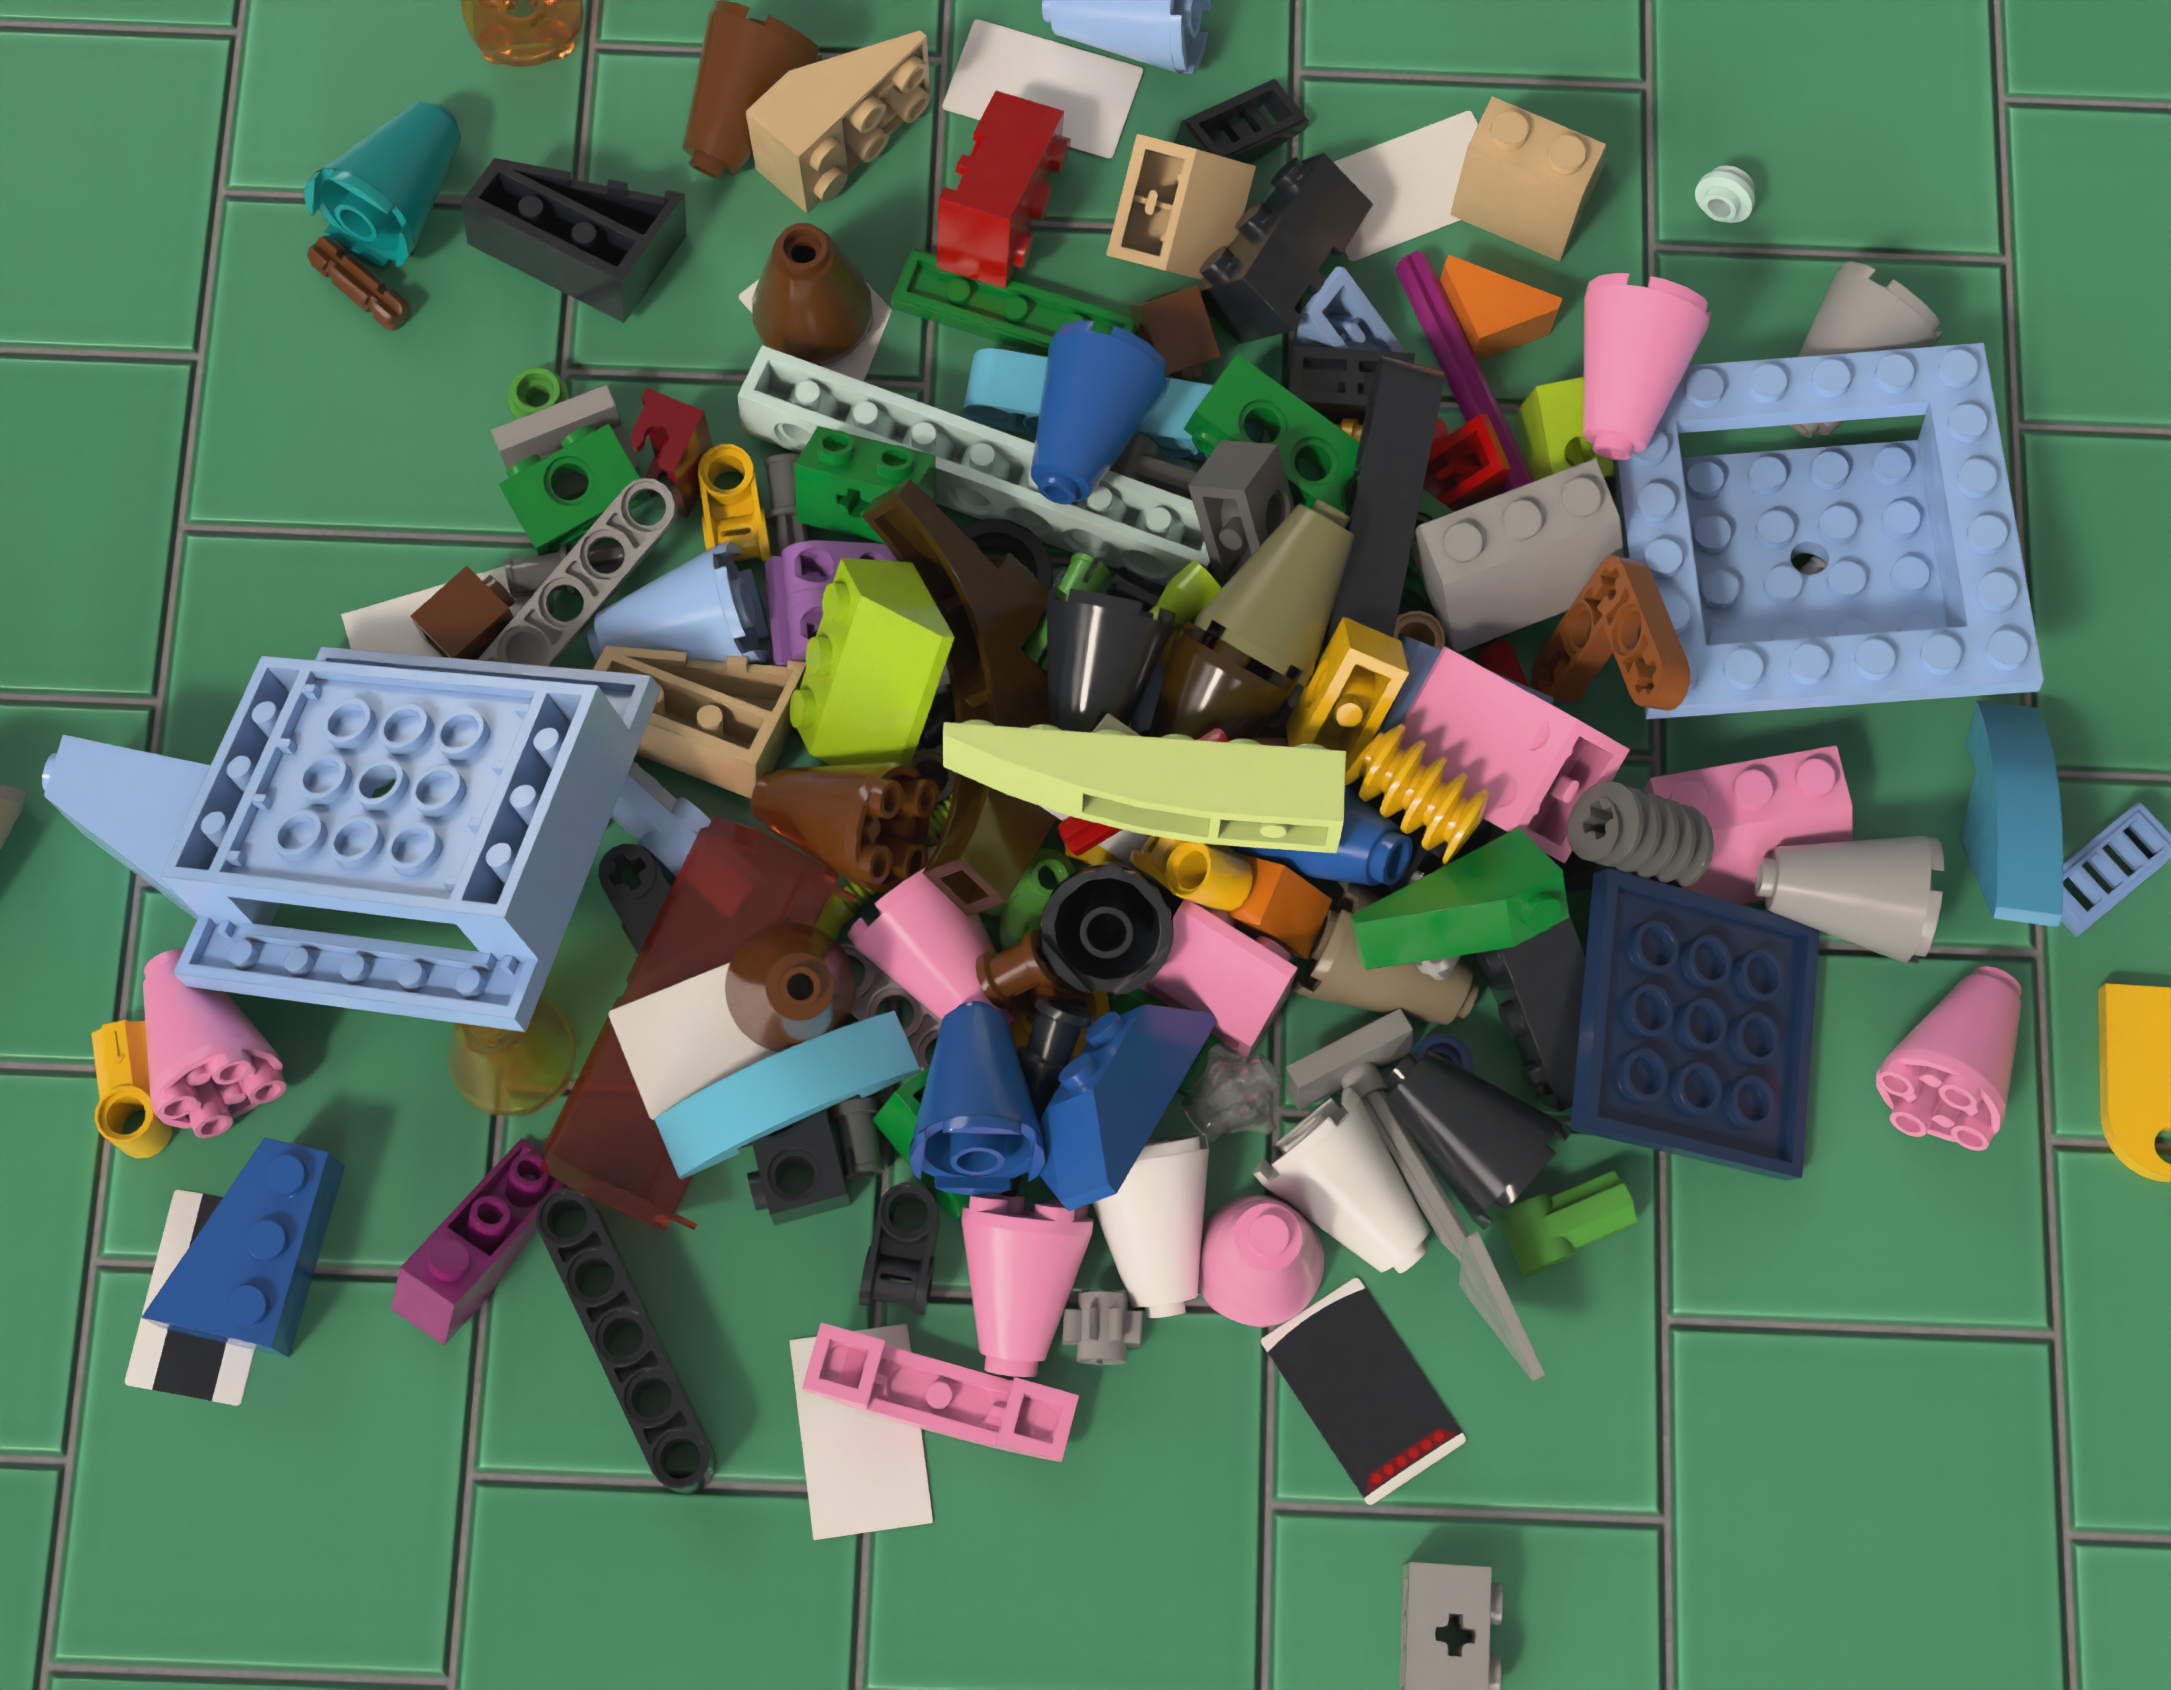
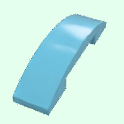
(785, 1090)

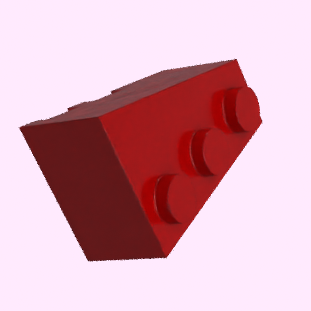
(1001, 190)

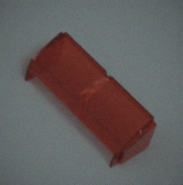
(722, 896)

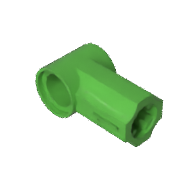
(1550, 1228)

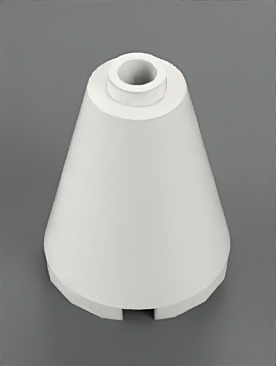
(1348, 1184)
(1158, 1224)

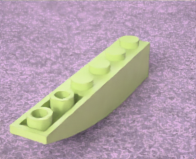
(1163, 785)

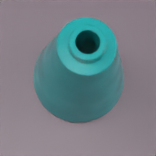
(387, 184)

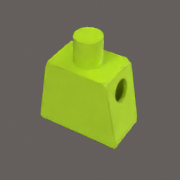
(1553, 430)

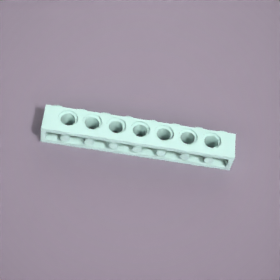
(976, 467)

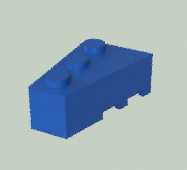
(255, 1253)

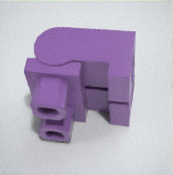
(797, 591)

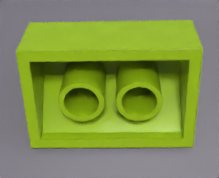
(871, 665)

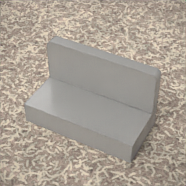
(544, 430)

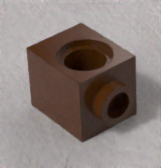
(1178, 330)
(464, 615)

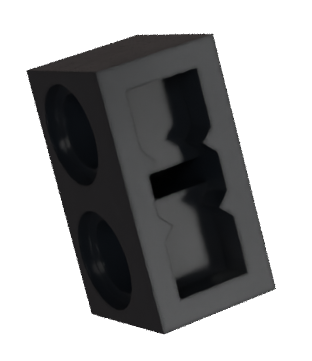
(804, 1144)

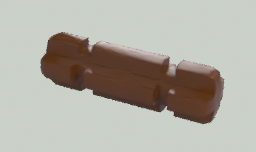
(359, 283)

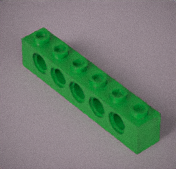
(1251, 396)

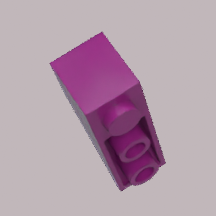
(474, 1245)

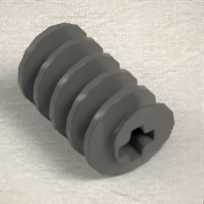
(1641, 834)

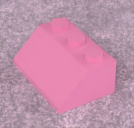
(1761, 807)

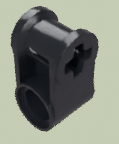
(638, 906)
(901, 1254)

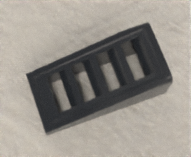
(1204, 128)

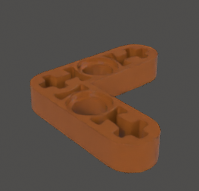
(1608, 620)

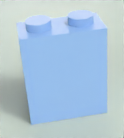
(125, 802)

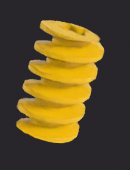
(1418, 791)

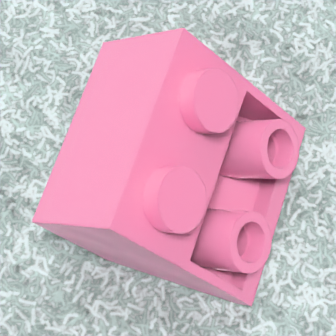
(1224, 974)

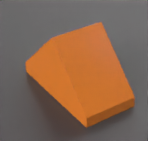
(1496, 309)
(1281, 907)

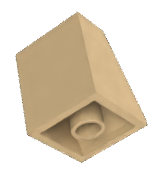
(1527, 178)

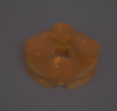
(527, 40)

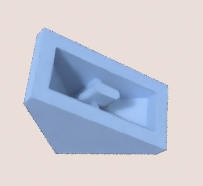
(1344, 318)

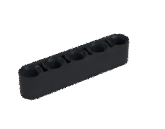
(1387, 492)
(606, 1314)

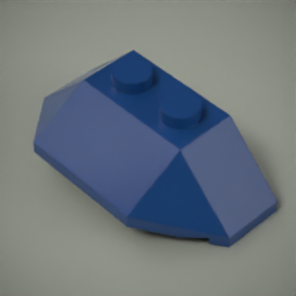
(1116, 1098)

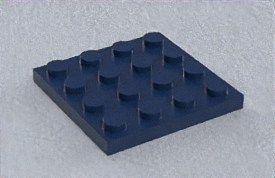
(1695, 1026)

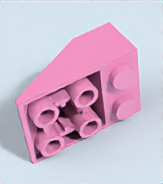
(1511, 745)

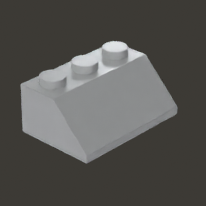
(1517, 554)

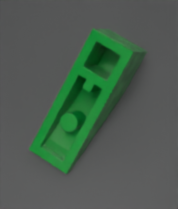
(1467, 907)

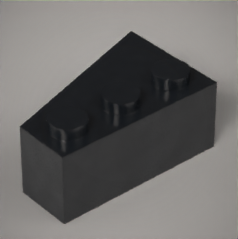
(1282, 248)
(1540, 1007)

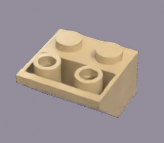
(1178, 206)

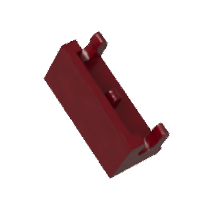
(678, 442)

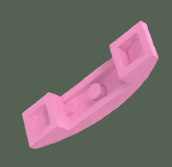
(939, 1395)

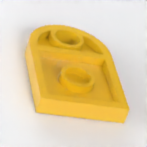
(2135, 1073)

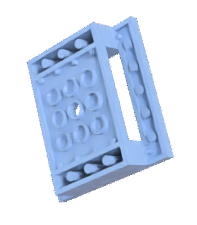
(1914, 537)
(485, 829)

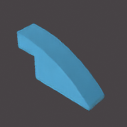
(2015, 815)

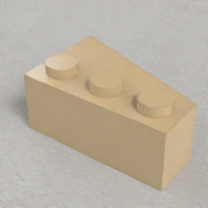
(713, 716)

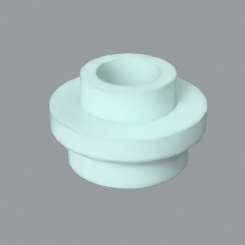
(1726, 194)

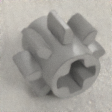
(1102, 1328)

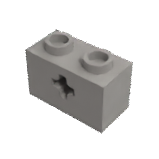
(1428, 1600)

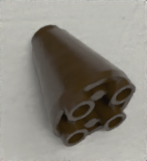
(1216, 688)

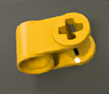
(735, 512)
(1196, 871)

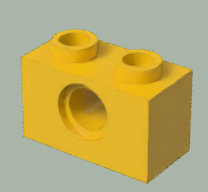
(1349, 691)

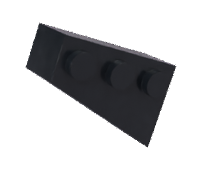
(575, 234)

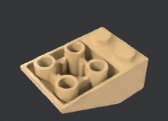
(837, 114)

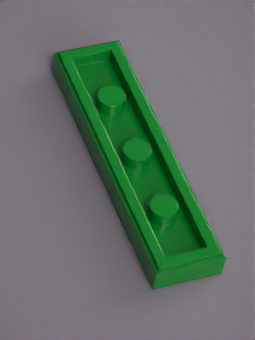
(1014, 316)

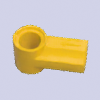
(125, 1089)

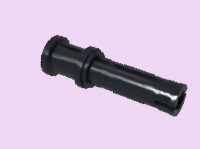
(1049, 1052)

